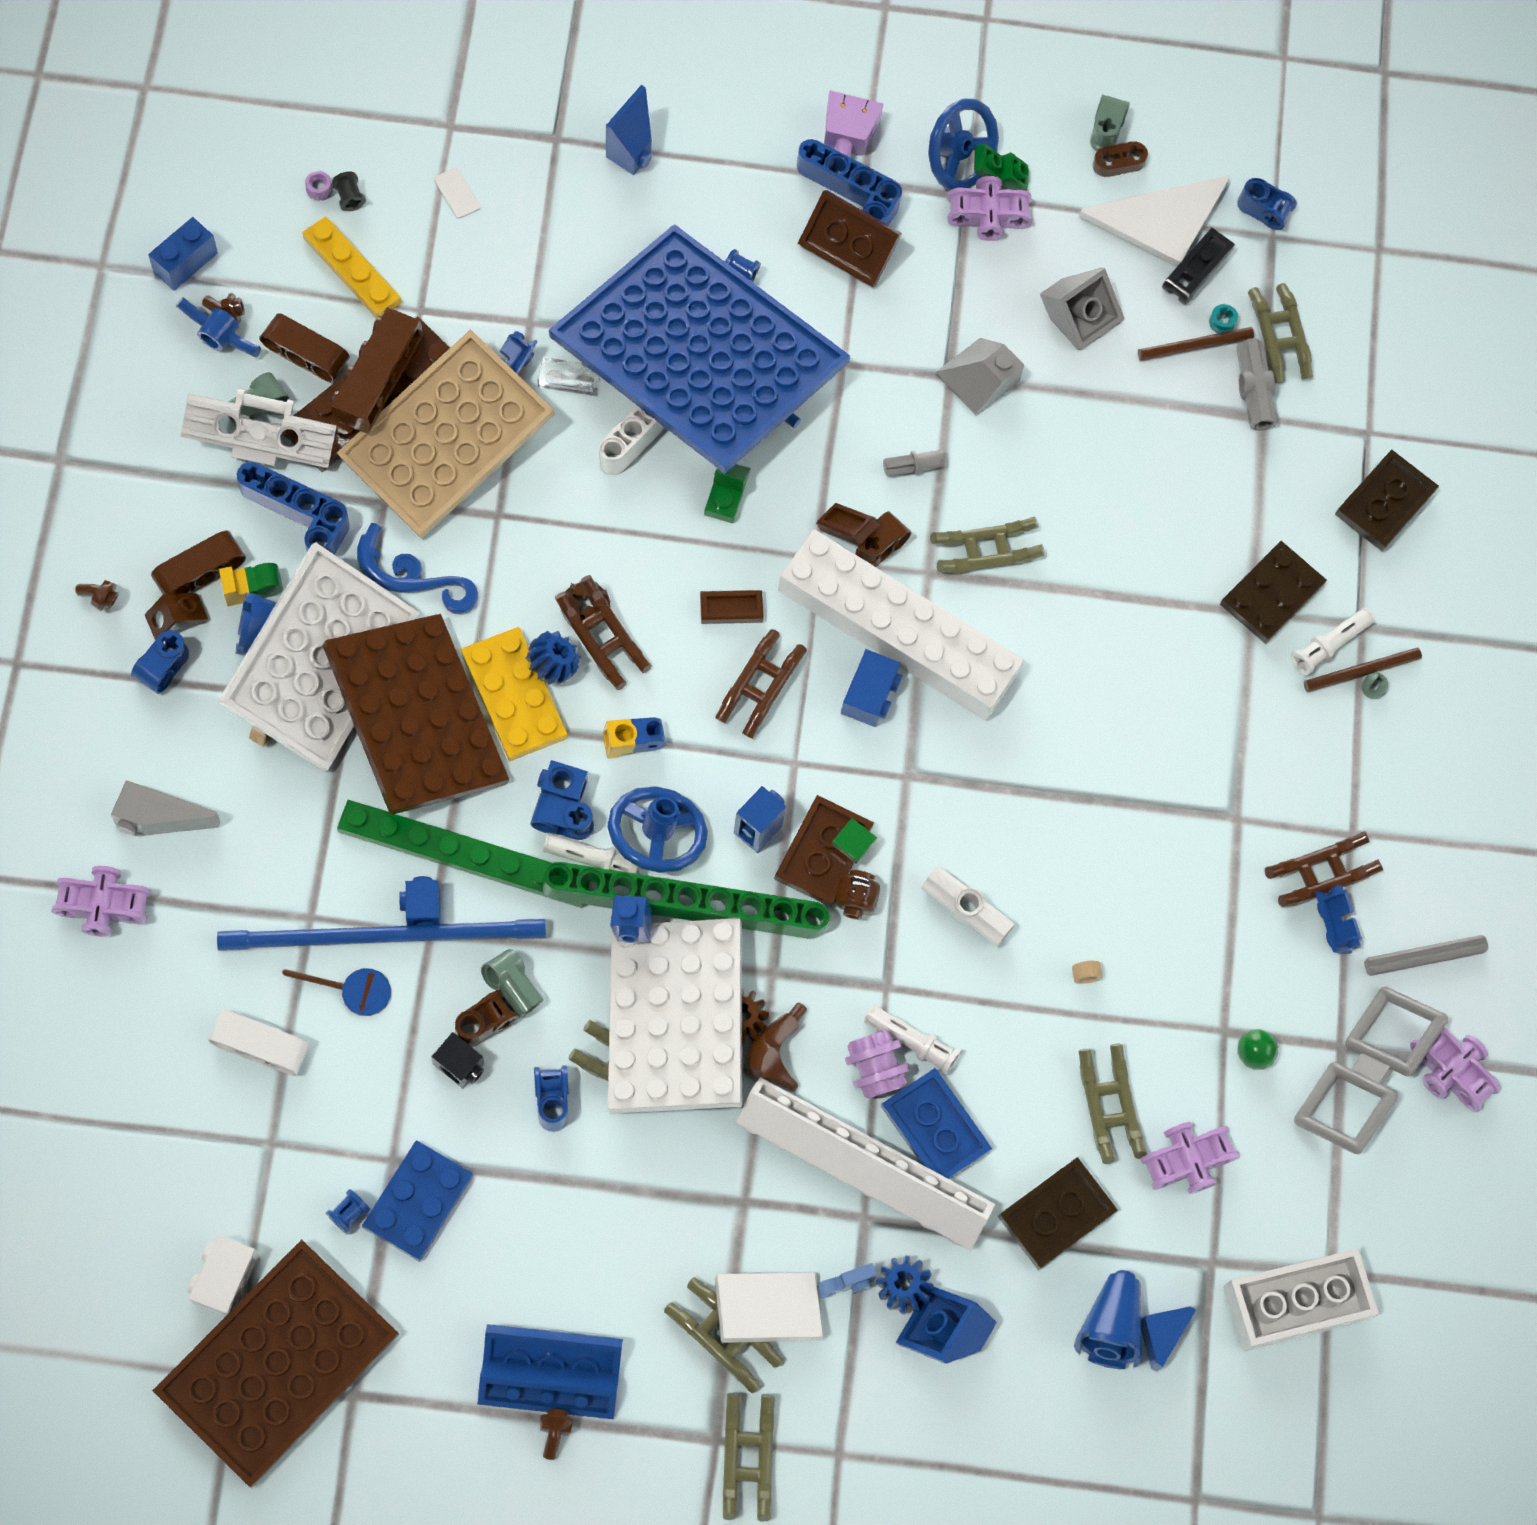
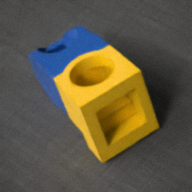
(633, 736)

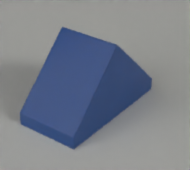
(1162, 1333)

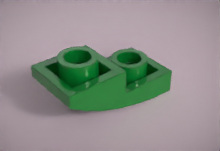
(1007, 167)

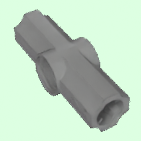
(1256, 384)

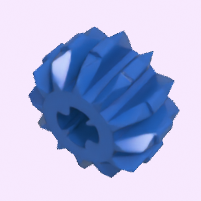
(553, 657)
(893, 1290)

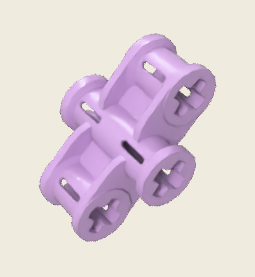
(989, 208)
(101, 901)
(1463, 1075)
(1190, 1157)

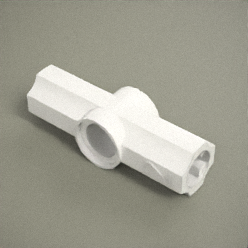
(951, 892)

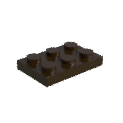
(1386, 500)
(1273, 592)
(1057, 1213)

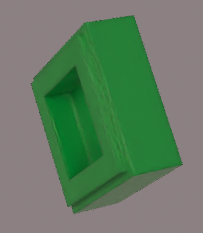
(854, 840)

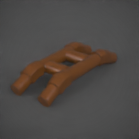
(620, 638)
(766, 699)
(1331, 854)

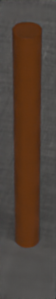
(1195, 343)
(1362, 669)

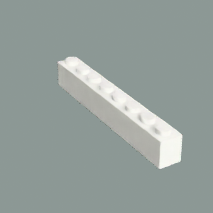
(865, 1163)

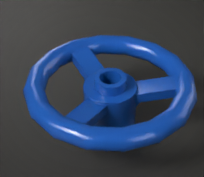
(958, 143)
(658, 826)

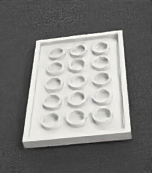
(286, 676)
(677, 1018)

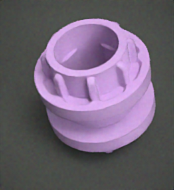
(877, 1064)

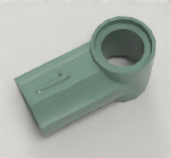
(262, 386)
(508, 975)

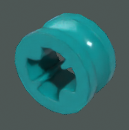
(1226, 310)

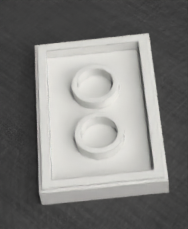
(768, 1307)

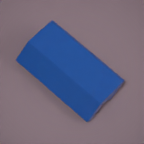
(549, 1371)

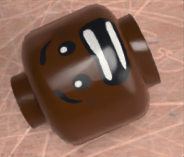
(857, 894)

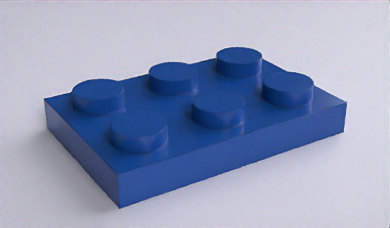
(936, 1125)
(417, 1201)

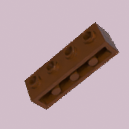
(376, 370)

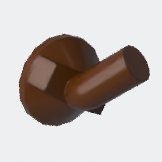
(231, 304)
(102, 595)
(556, 1424)

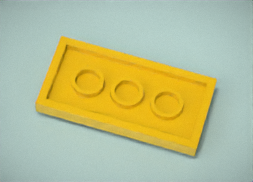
(513, 695)

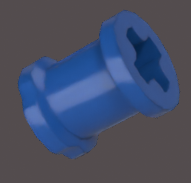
(743, 265)
(348, 1211)

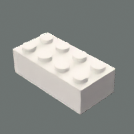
(1300, 1300)

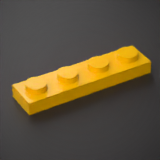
(351, 267)

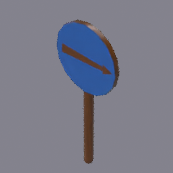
(363, 992)

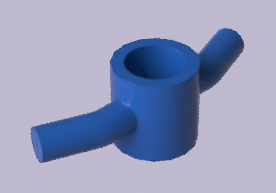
(218, 329)

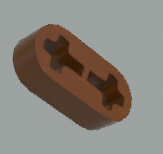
(1120, 159)

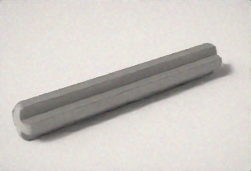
(1426, 955)

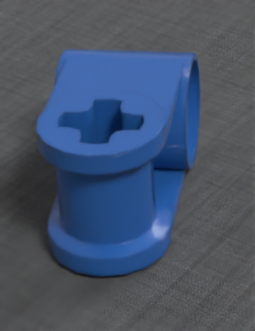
(1267, 203)
(158, 665)
(558, 816)
(552, 1091)

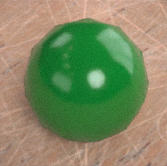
(1257, 1049)

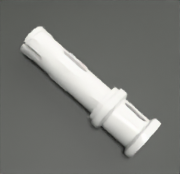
(1323, 647)
(588, 854)
(925, 1046)

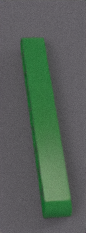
(699, 893)

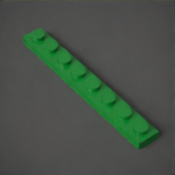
(447, 848)

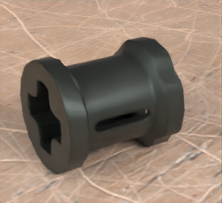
(348, 191)

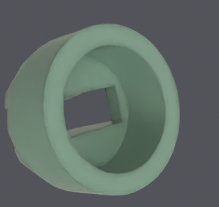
(1382, 687)

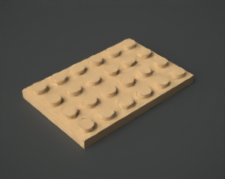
(446, 433)

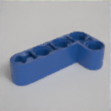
(818, 161)
(289, 504)

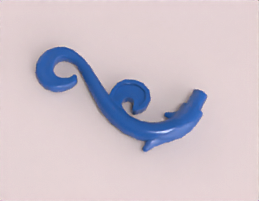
(411, 583)

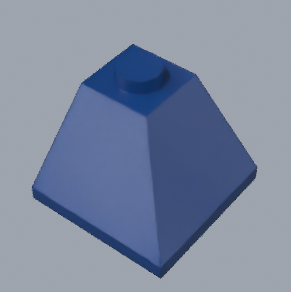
(630, 134)
(947, 1327)

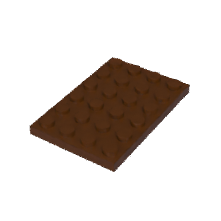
(415, 713)
(275, 1363)

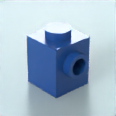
(421, 901)
(631, 919)

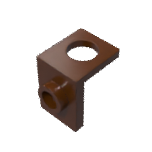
(176, 610)

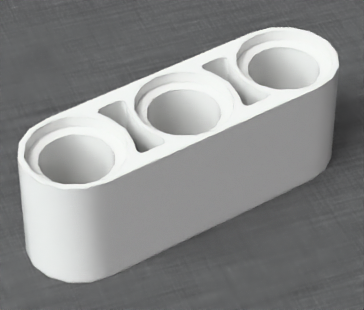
(628, 447)
(259, 1042)

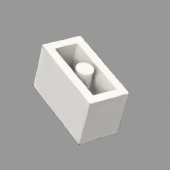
(222, 1275)

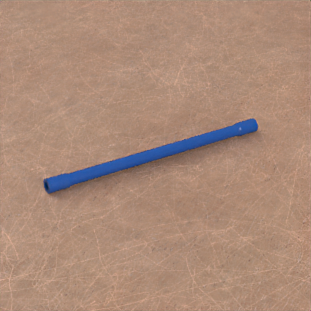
(306, 937)

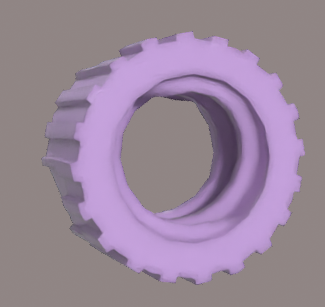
(318, 194)

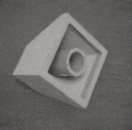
(1083, 306)
(981, 373)

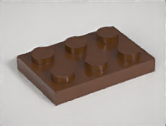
(849, 238)
(811, 860)

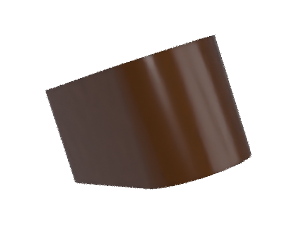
(304, 347)
(198, 564)

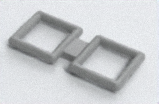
(1371, 1070)

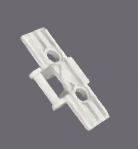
(256, 439)

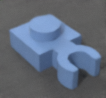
(856, 1279)

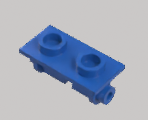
(517, 351)
(1341, 933)

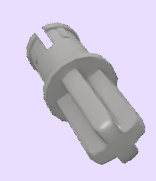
(914, 462)

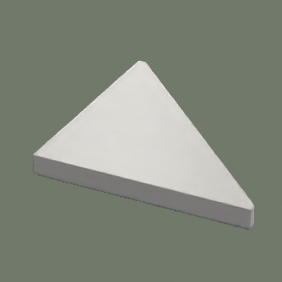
(1160, 220)

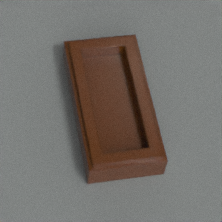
(847, 523)
(731, 607)

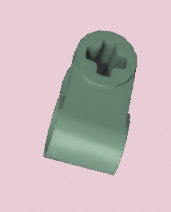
(1108, 121)

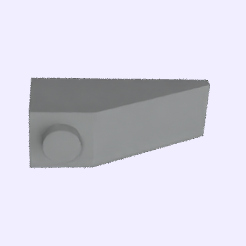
(155, 812)

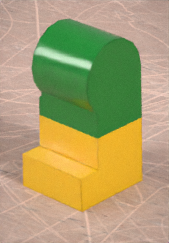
(261, 580)

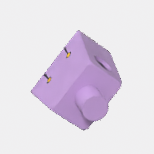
(851, 123)

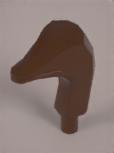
(764, 1057)

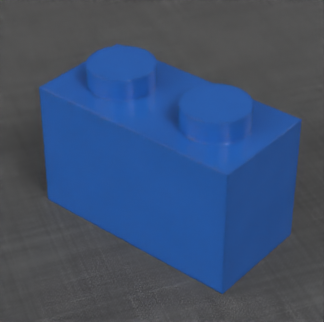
(183, 253)
(870, 688)
(760, 818)

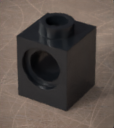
(458, 1061)

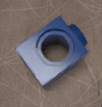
(576, 777)

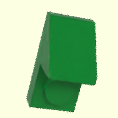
(727, 493)

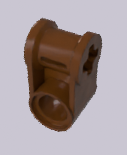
(884, 540)
(489, 1015)

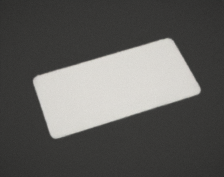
(457, 192)

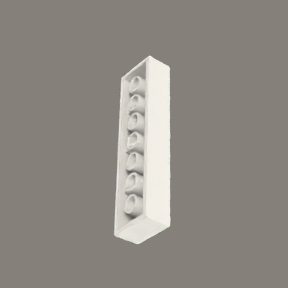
(900, 624)

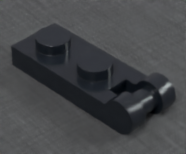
(1198, 265)

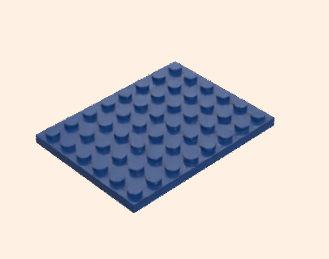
(699, 347)

